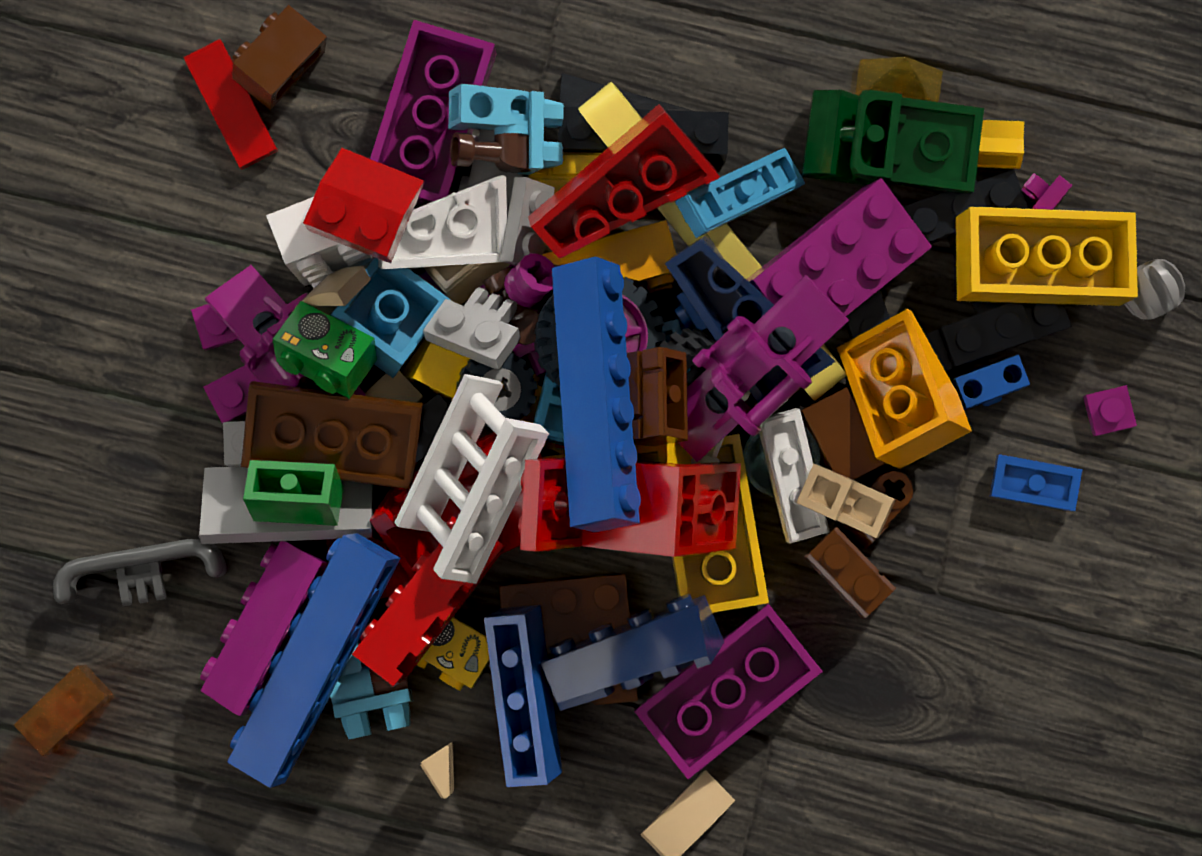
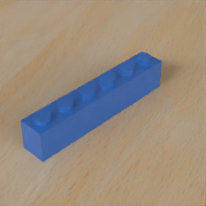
(595, 395)
(312, 659)

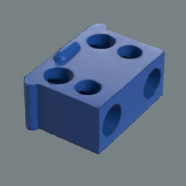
(989, 383)

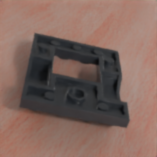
(995, 324)

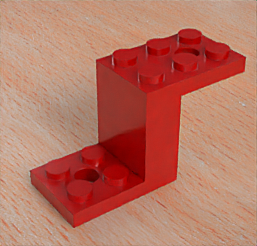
(680, 512)

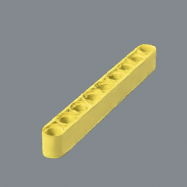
(612, 117)

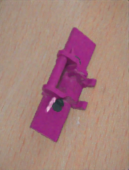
(255, 316)
(747, 352)

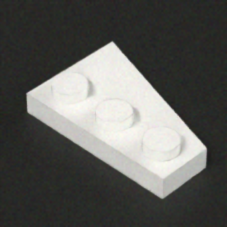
(456, 229)

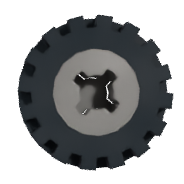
(517, 382)

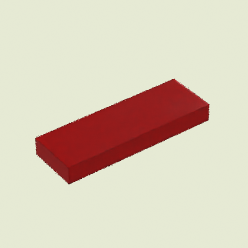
(230, 105)

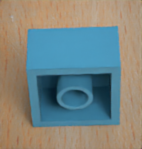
(393, 311)

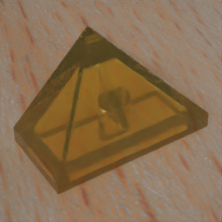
(899, 76)

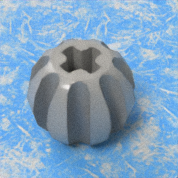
(1159, 289)

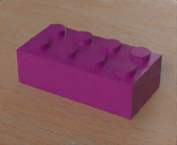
(415, 121)
(848, 250)
(718, 703)

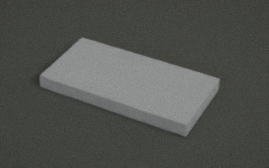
(229, 521)

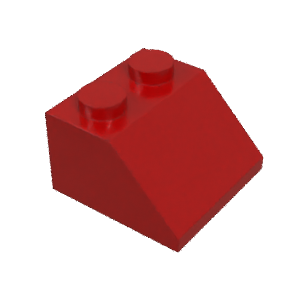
(363, 205)

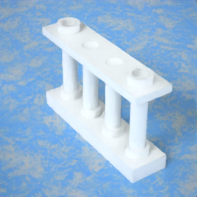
(494, 491)

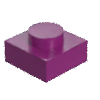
(211, 328)
(1109, 410)

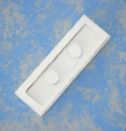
(789, 466)

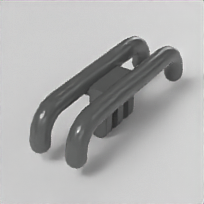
(136, 569)

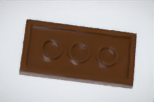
(363, 435)

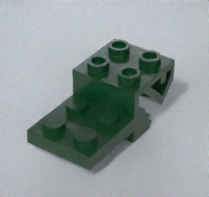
(893, 140)

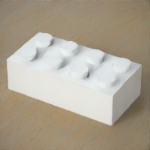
(307, 253)

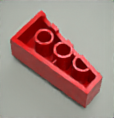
(626, 181)
(415, 617)

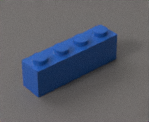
(523, 696)

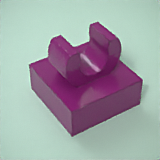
(1044, 195)

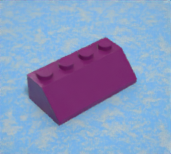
(262, 627)

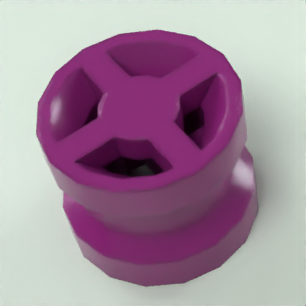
(529, 280)

